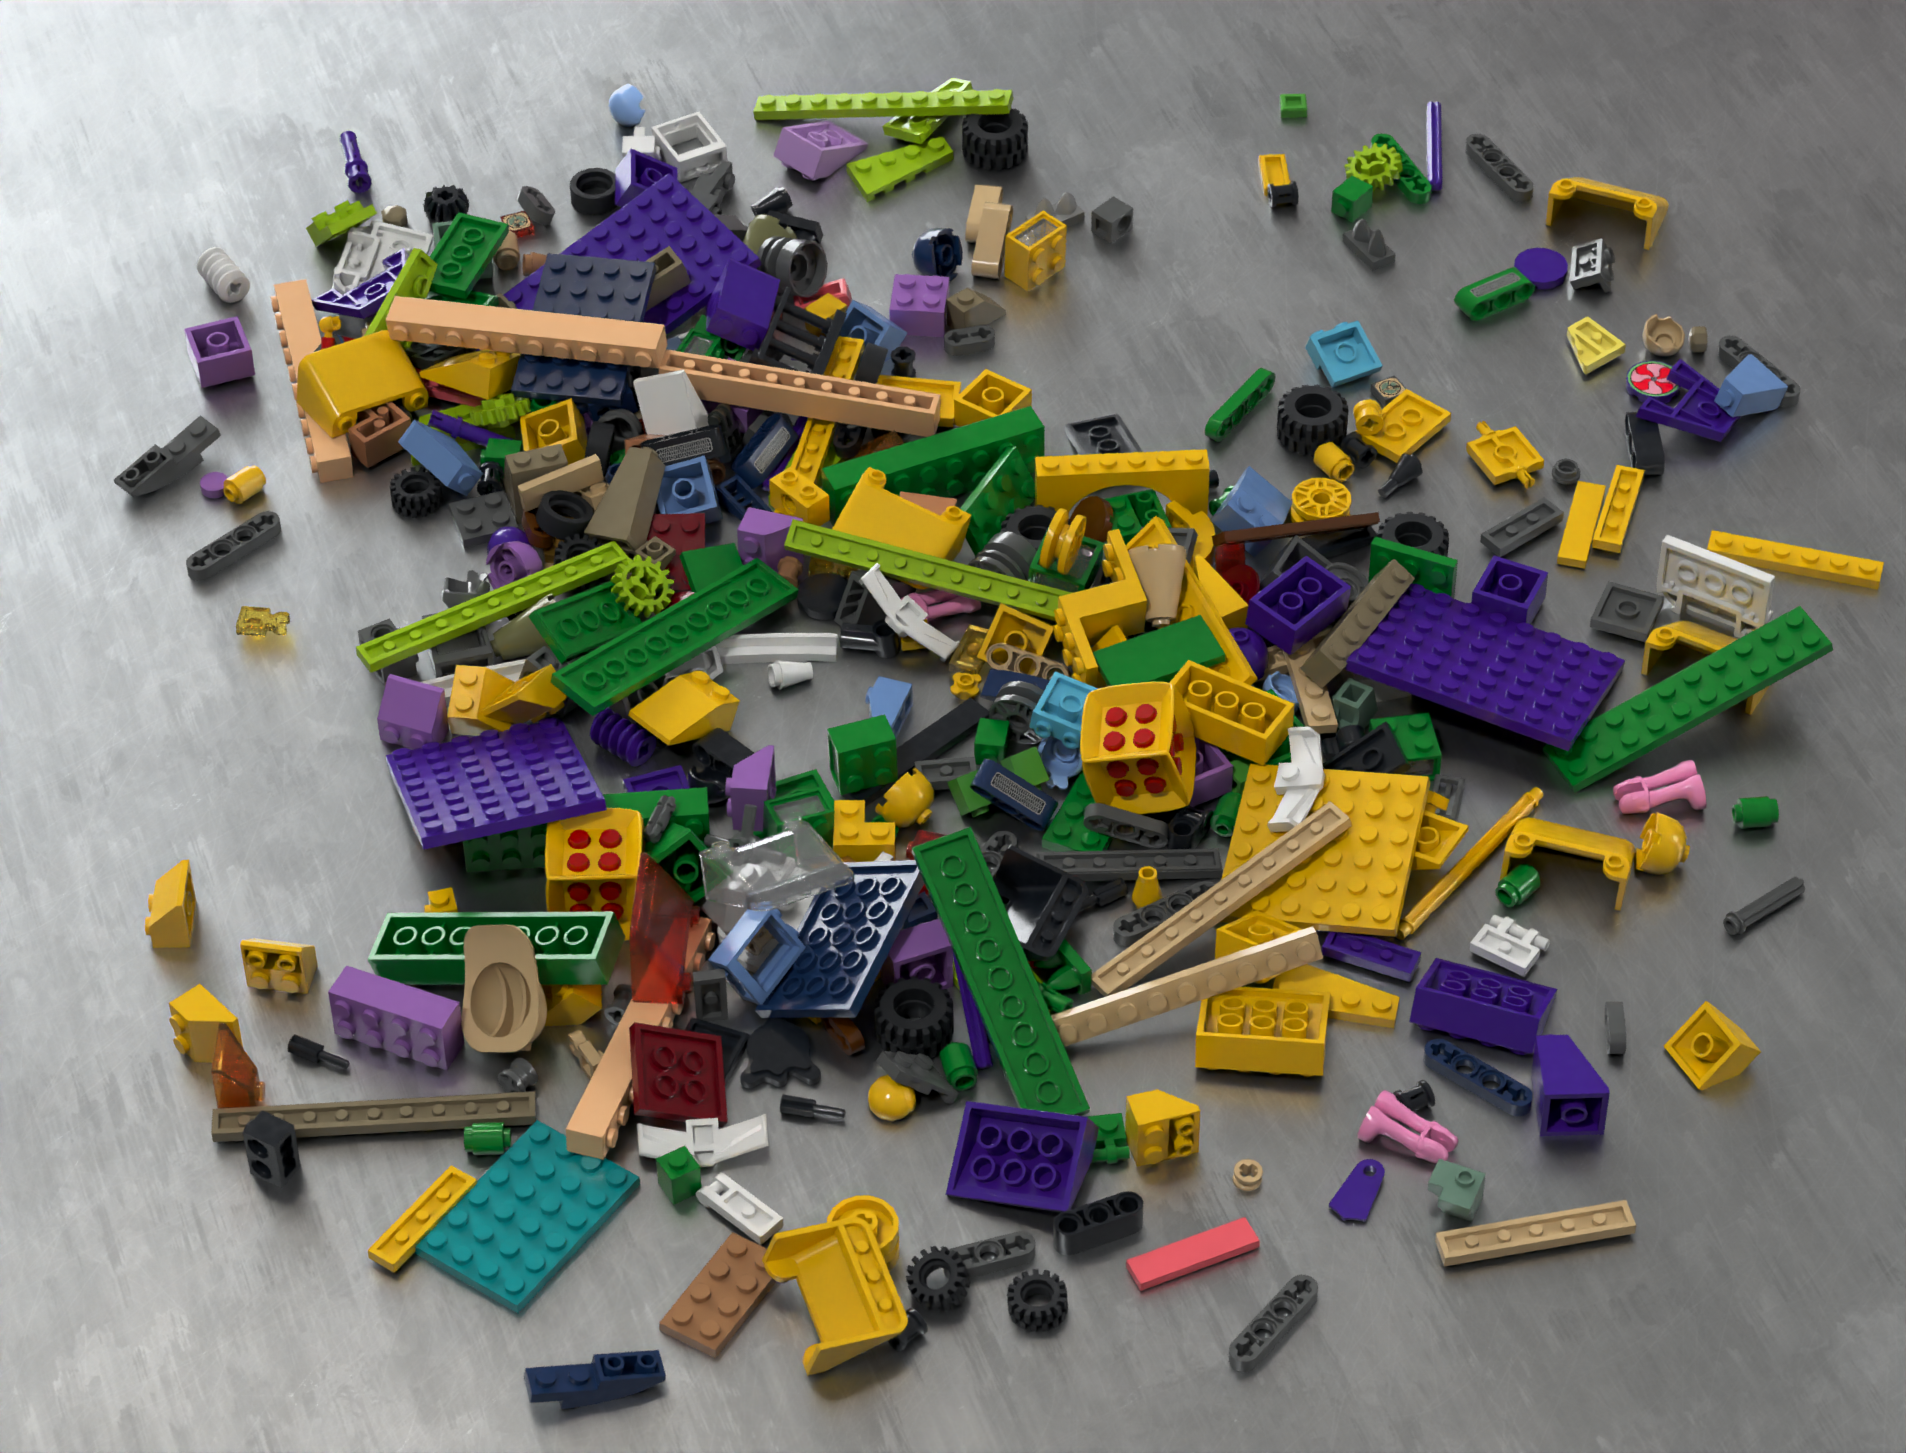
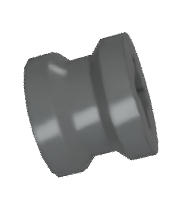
(518, 1076)

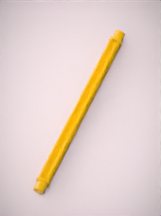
(1468, 863)

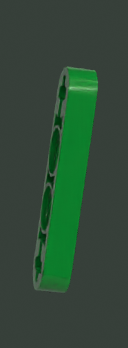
(1407, 185)
(1240, 404)

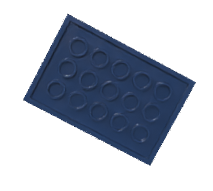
(590, 289)
(846, 942)

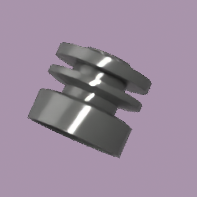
(796, 263)
(1006, 555)

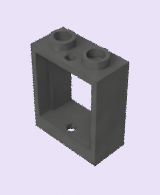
(480, 656)

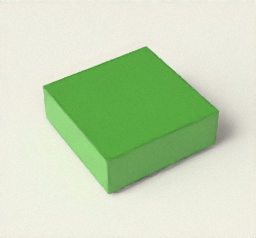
(1293, 105)

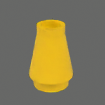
(1146, 887)

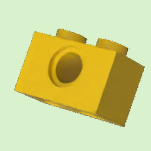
(799, 497)

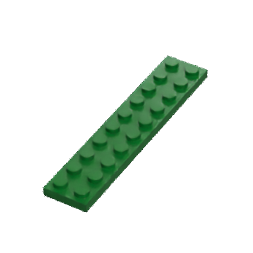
(674, 636)
(1690, 698)
(999, 975)

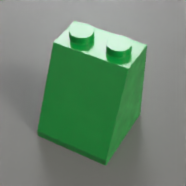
(680, 858)

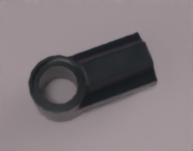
(874, 637)

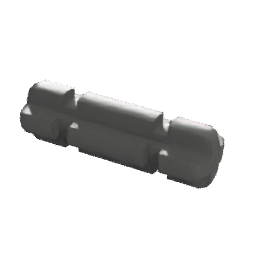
(659, 819)

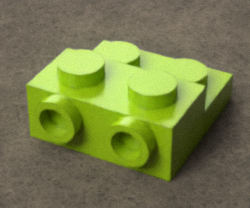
(333, 225)

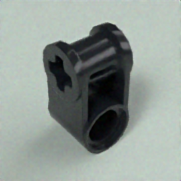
(1188, 827)

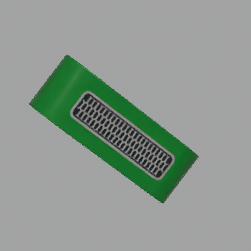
(1494, 294)

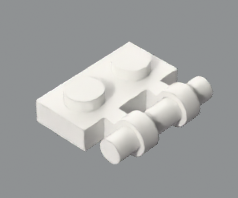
(1509, 944)

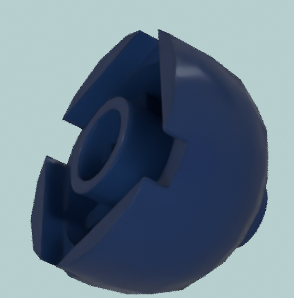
(937, 253)

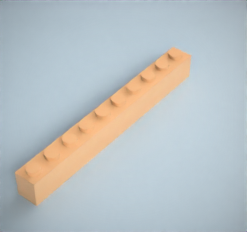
(527, 332)
(302, 336)
(808, 394)
(610, 1090)

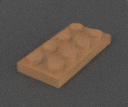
(720, 1297)

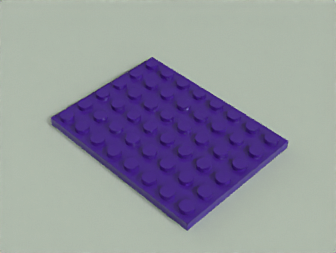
(645, 226)
(1487, 666)
(494, 782)

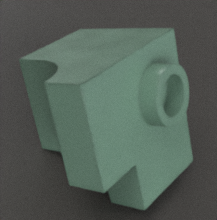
(1354, 704)
(1458, 1189)

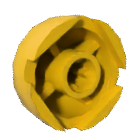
(908, 801)
(1661, 846)

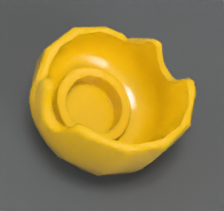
(890, 1099)

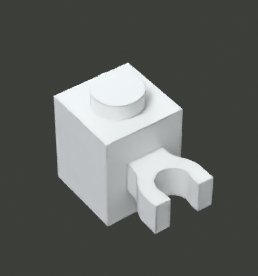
(641, 143)

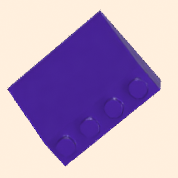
(1482, 1006)
(1021, 1156)

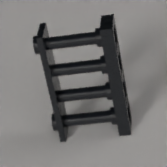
(822, 344)

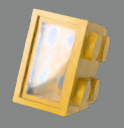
(1035, 250)

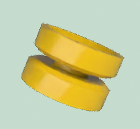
(879, 1216)

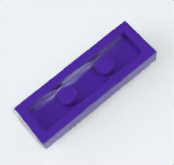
(1372, 954)

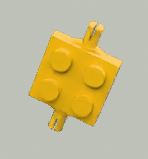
(1504, 455)

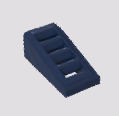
(741, 488)

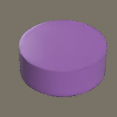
(212, 484)

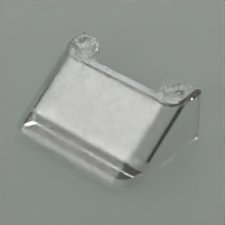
(773, 869)

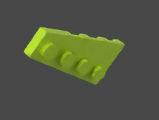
(891, 167)

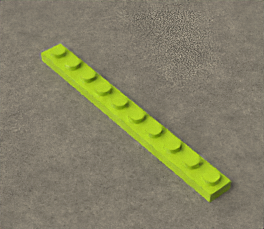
(883, 104)
(923, 569)
(490, 607)

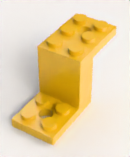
(1092, 612)

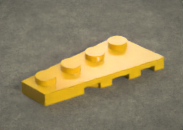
(1348, 998)

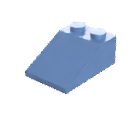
(1251, 505)

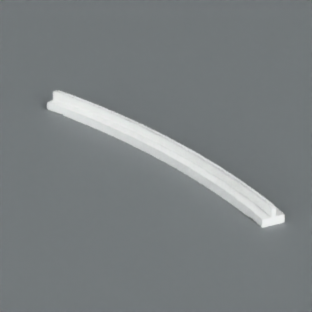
(733, 650)

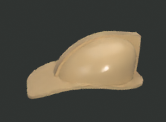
(502, 990)

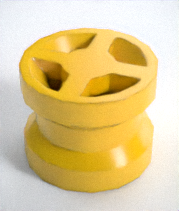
(1368, 417)

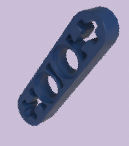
(1481, 1073)

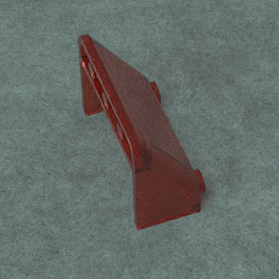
(660, 936)

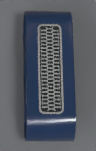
(764, 450)
(1014, 795)

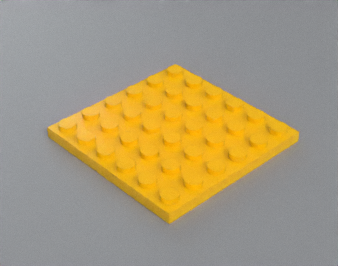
(1354, 879)

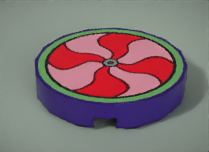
(1650, 379)

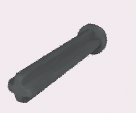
(1737, 921)

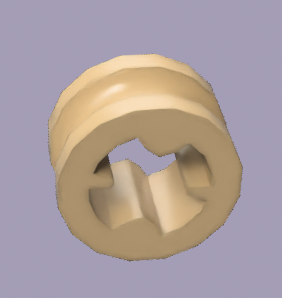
(1247, 1166)

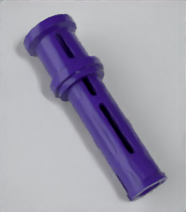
(355, 167)

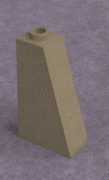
(629, 501)

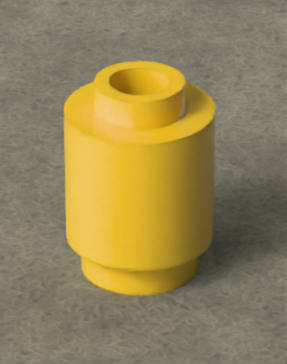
(1333, 462)
(244, 484)

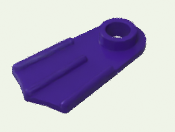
(1358, 1191)

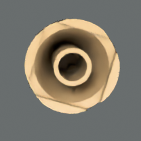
(1161, 578)

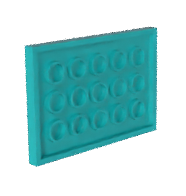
(527, 1217)

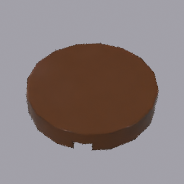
(1098, 517)

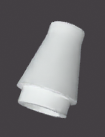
(787, 673)

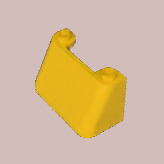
(356, 377)

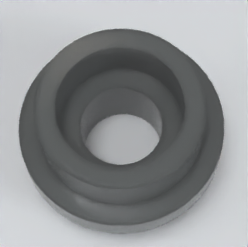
(1566, 471)

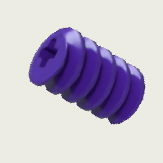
(622, 737)

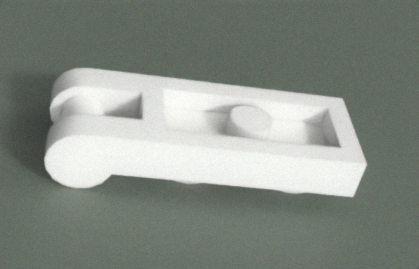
(740, 1208)

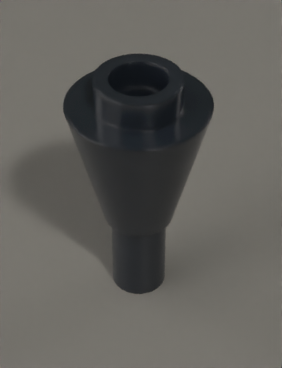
(1405, 470)

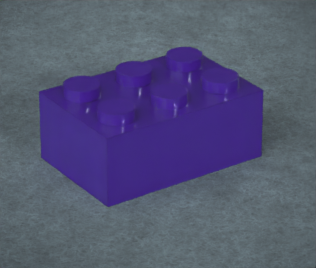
(1298, 605)

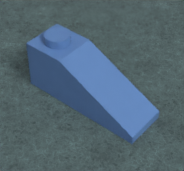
(892, 699)

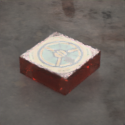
(519, 223)

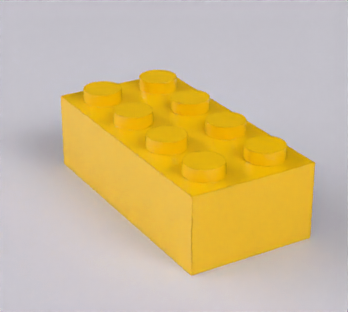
(1234, 713)

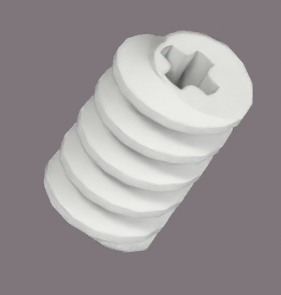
(223, 275)

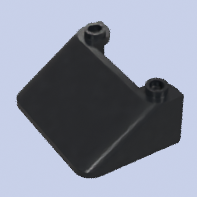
(1039, 901)

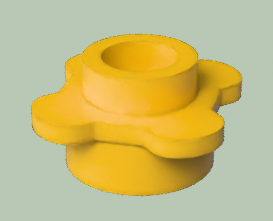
(965, 685)

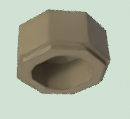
(394, 215)
(1698, 339)

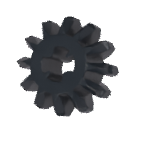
(445, 203)

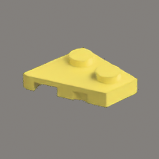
(1593, 344)

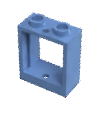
(762, 983)

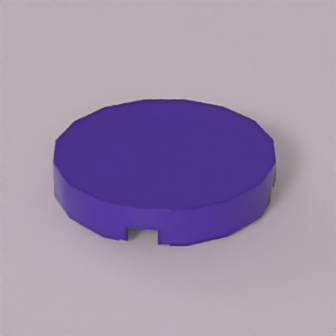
(1542, 267)

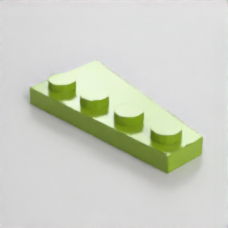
(919, 128)
(411, 282)

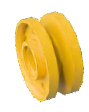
(1319, 500)
(1062, 541)

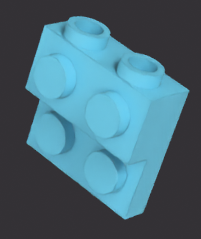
(1343, 353)
(1061, 710)

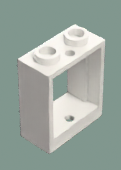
(694, 162)

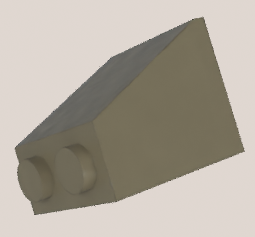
(527, 466)

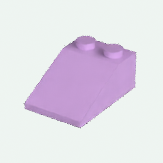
(817, 148)

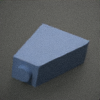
(1750, 389)
(441, 457)

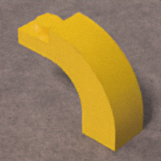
(1182, 518)

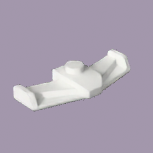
(906, 615)
(1298, 780)
(705, 1139)

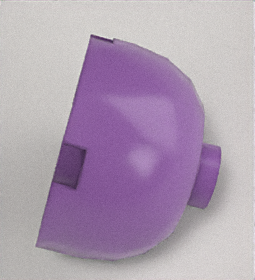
(512, 562)

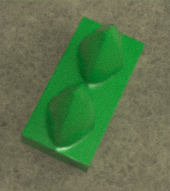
(1071, 971)

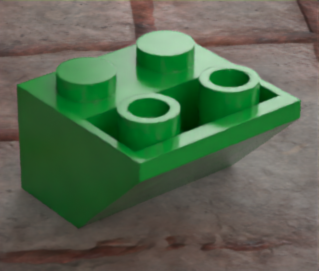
(1135, 511)

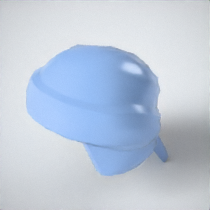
(1059, 762)

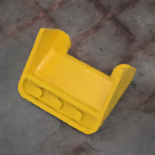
(1644, 205)
(900, 523)
(1693, 637)
(1614, 851)
(842, 1287)

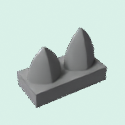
(1065, 210)

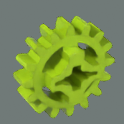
(1374, 165)
(500, 410)
(642, 586)

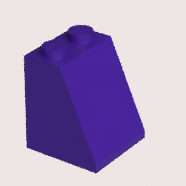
(742, 305)
(1566, 1089)

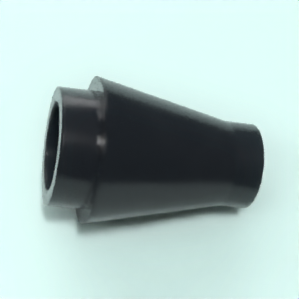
(777, 200)

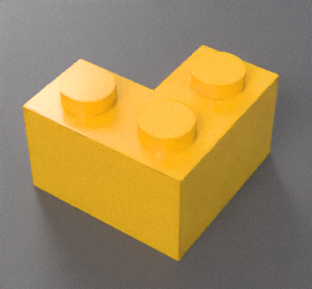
(858, 838)

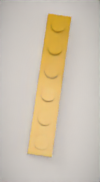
(1797, 559)

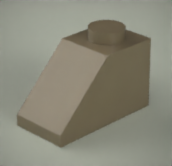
(971, 309)

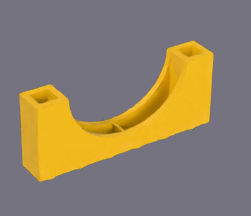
(1176, 474)

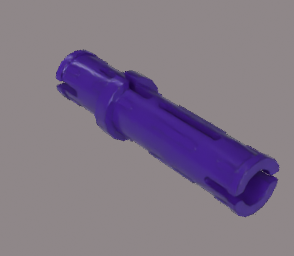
(462, 429)

